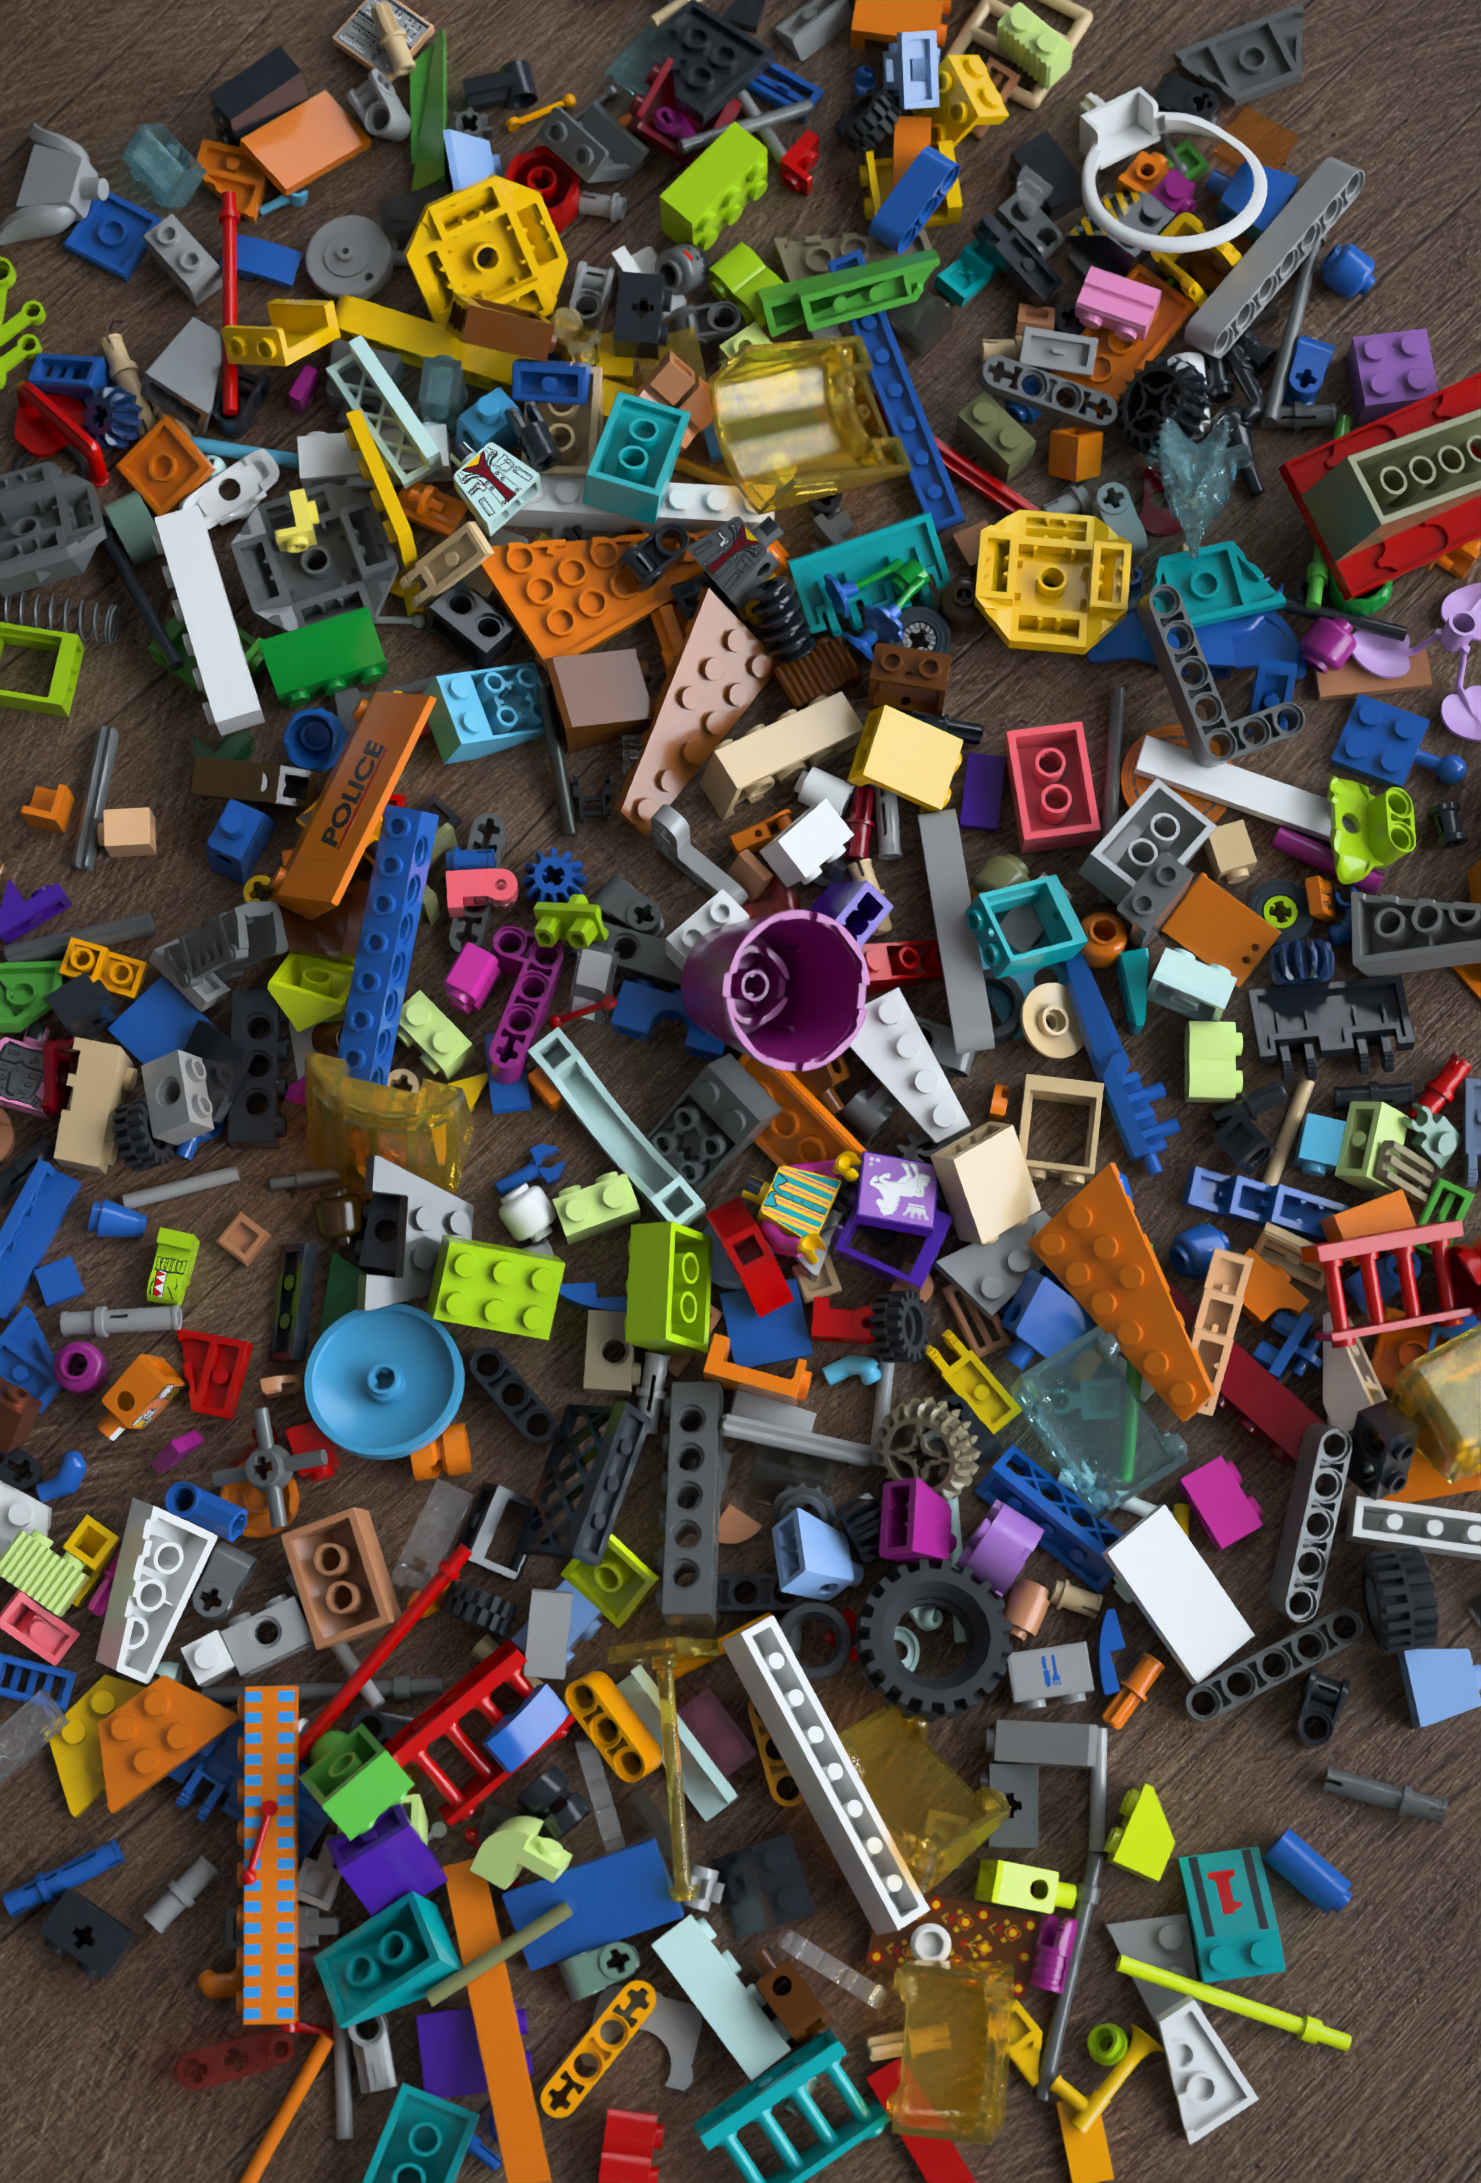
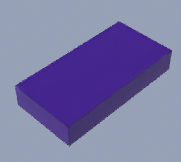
(982, 792)

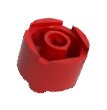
(553, 179)

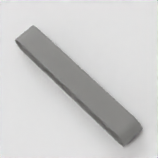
(1274, 257)
(956, 942)

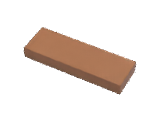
(1355, 680)

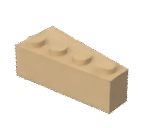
(779, 752)

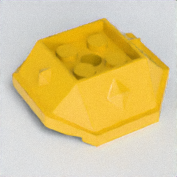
(496, 214)
(1059, 549)

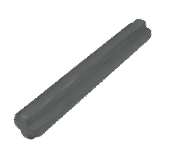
(95, 798)
(100, 934)

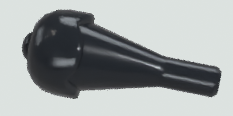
(1241, 435)

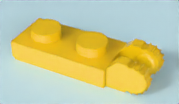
(975, 1384)

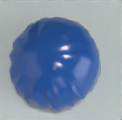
(314, 739)

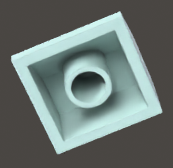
(1191, 986)

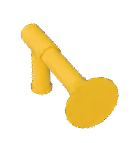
(1091, 2108)

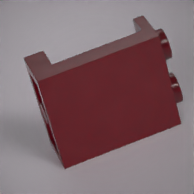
(662, 94)

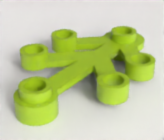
(16, 325)

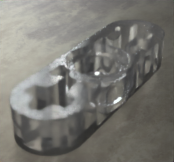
(600, 1795)
(832, 1968)

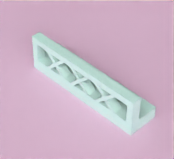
(394, 402)
(700, 1776)

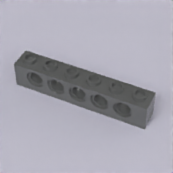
(698, 1601)

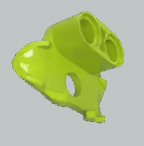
(1381, 823)

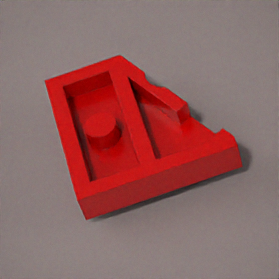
(214, 1371)

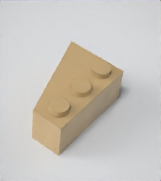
(97, 1089)

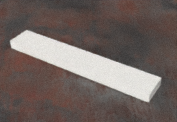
(1237, 789)

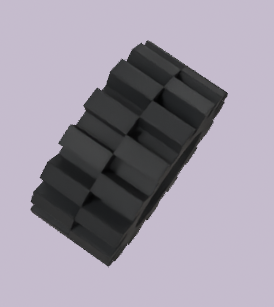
(868, 119)
(136, 1137)
(899, 1326)
(478, 1608)

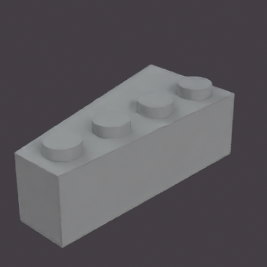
(1412, 934)

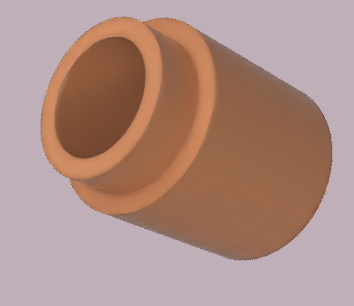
(1026, 1609)

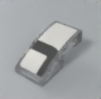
(593, 981)

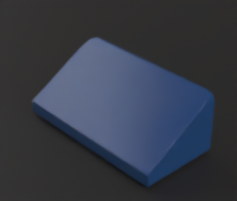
(550, 381)

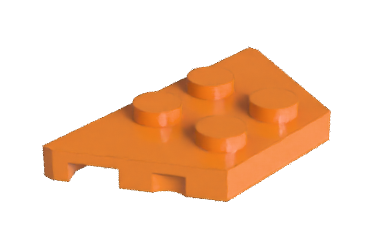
(156, 1736)

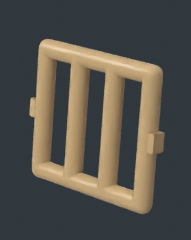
(972, 32)

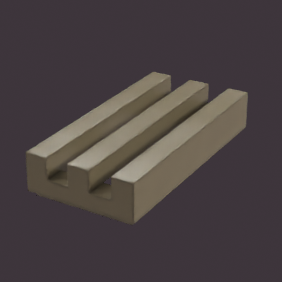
(1418, 1175)

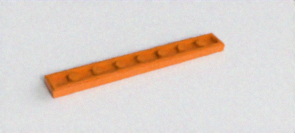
(497, 2030)

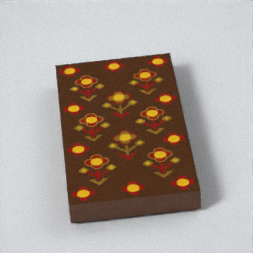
(975, 1935)

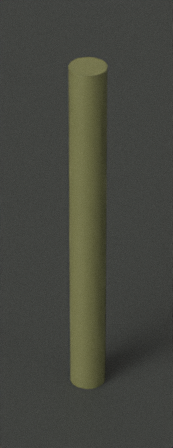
(498, 1953)

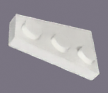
(1201, 2070)

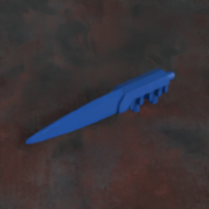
(1122, 1091)

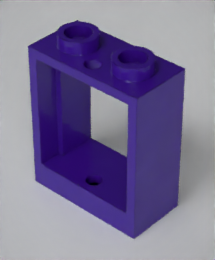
(845, 1231)

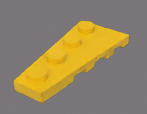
(383, 493)

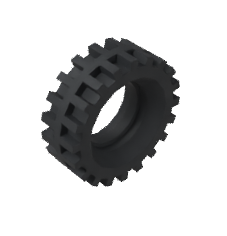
(975, 1610)

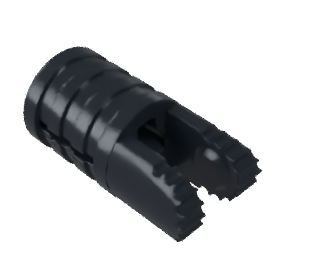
(534, 438)

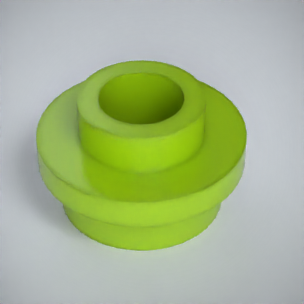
(1099, 2039)

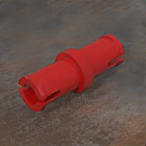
(1441, 1089)

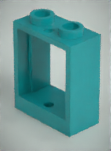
(1053, 911)

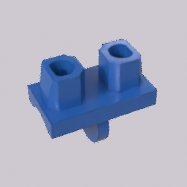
(1295, 1331)

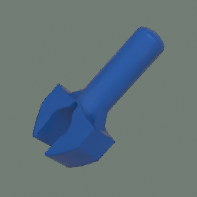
(532, 1170)

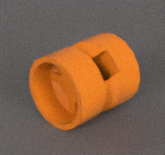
(446, 1453)

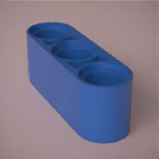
(914, 200)

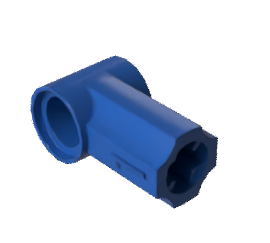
(207, 1510)

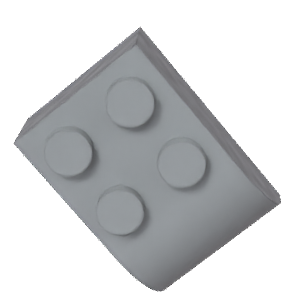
(1153, 825)

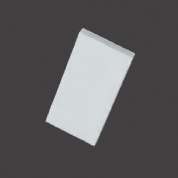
(1178, 1594)

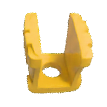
(1187, 225)

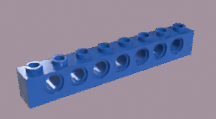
(387, 942)

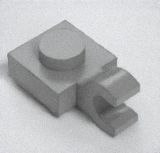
(319, 1879)

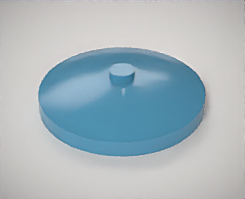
(384, 1381)

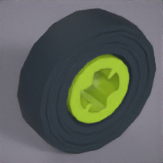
(1291, 900)

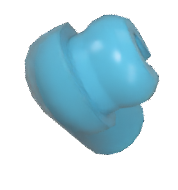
(852, 1365)

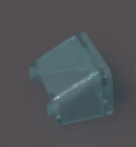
(1096, 1424)

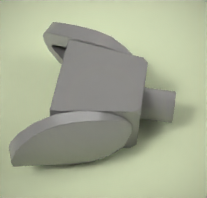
(54, 189)

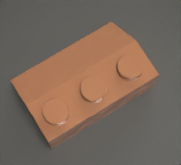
(342, 1578)

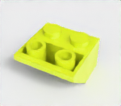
(1144, 1837)

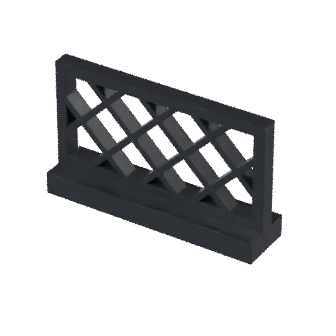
(600, 1489)

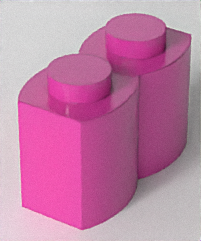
(471, 979)

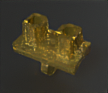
(574, 339)

